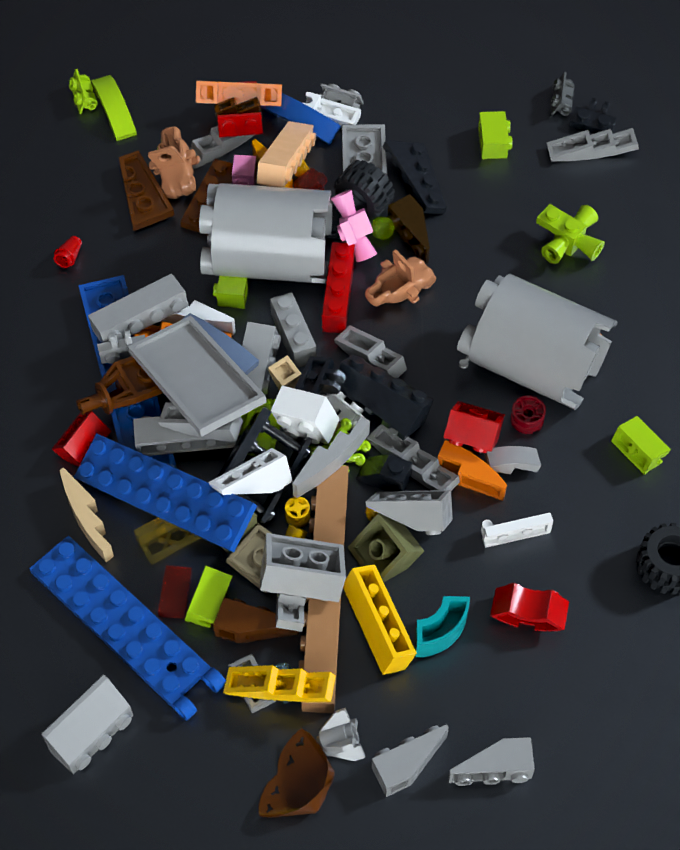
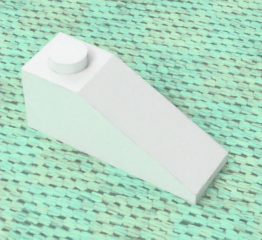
(261, 474)

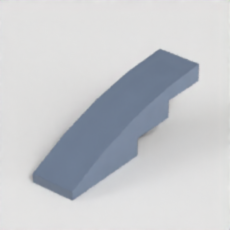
(234, 350)

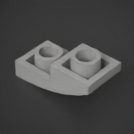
(509, 457)

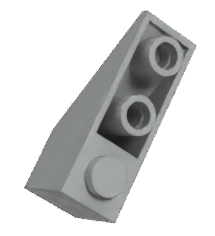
(504, 760)
(402, 765)

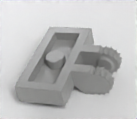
(117, 349)

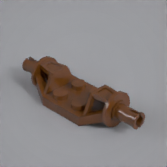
(131, 388)

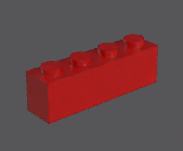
(338, 287)

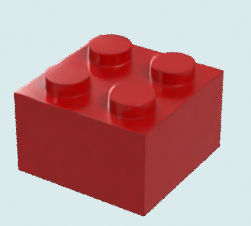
(473, 427)

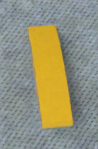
(279, 684)

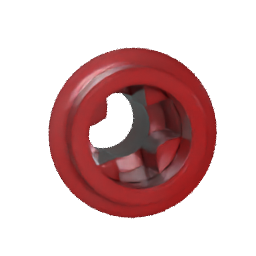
(67, 252)

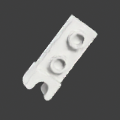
(335, 111)

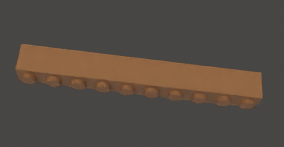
(324, 616)

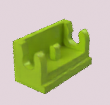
(640, 444)
(208, 597)

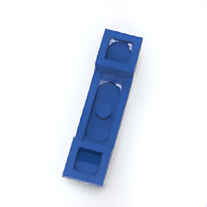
(296, 111)

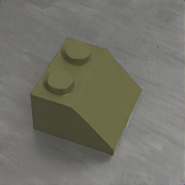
(387, 546)

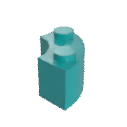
(443, 627)

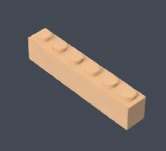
(285, 154)

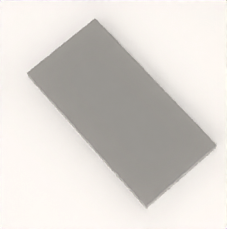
(197, 375)

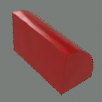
(79, 436)

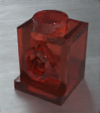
(311, 180)

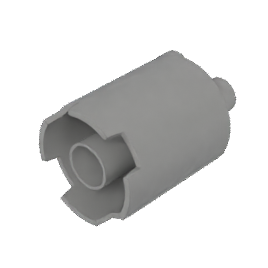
(266, 232)
(536, 338)

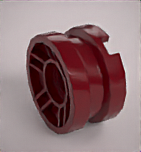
(524, 406)

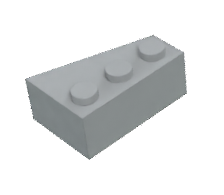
(263, 344)

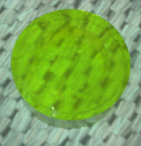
(382, 228)

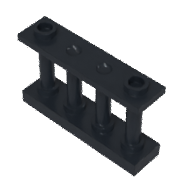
(248, 444)

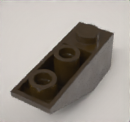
(410, 224)

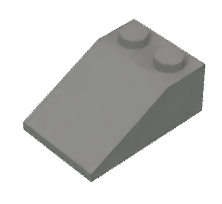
(416, 509)

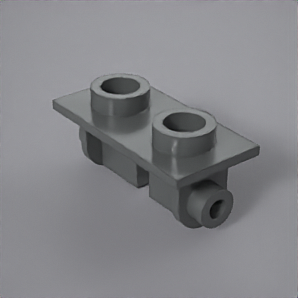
(562, 95)

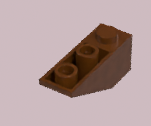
(247, 623)

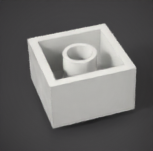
(305, 415)

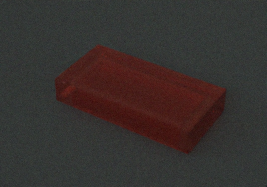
(175, 592)

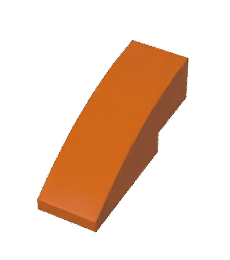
(472, 471)

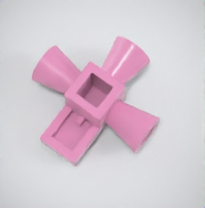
(354, 226)

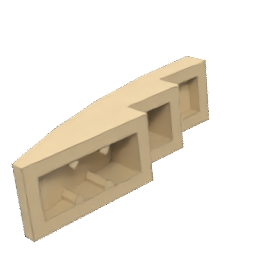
(84, 510)

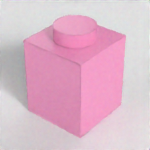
(244, 170)

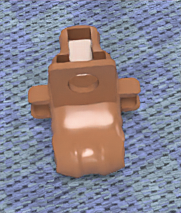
(174, 163)
(400, 280)

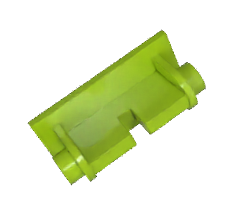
(82, 92)

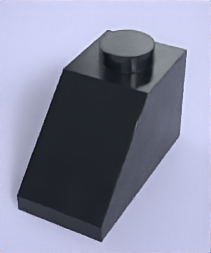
(386, 472)

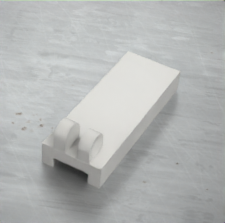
(515, 530)

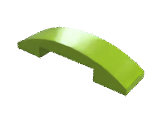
(114, 107)

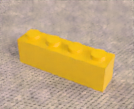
(379, 619)

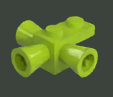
(569, 233)

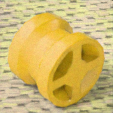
(299, 506)

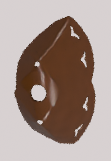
(300, 784)

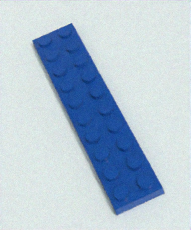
(95, 297)

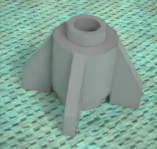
(340, 736)

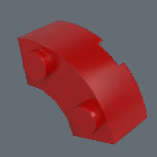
(537, 608)

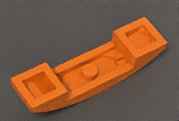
(217, 92)

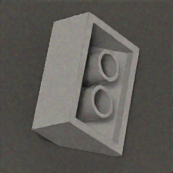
(302, 567)
(88, 725)

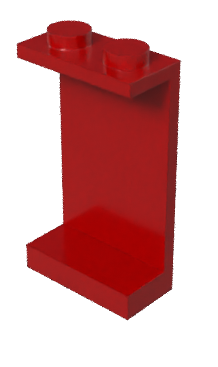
(240, 124)

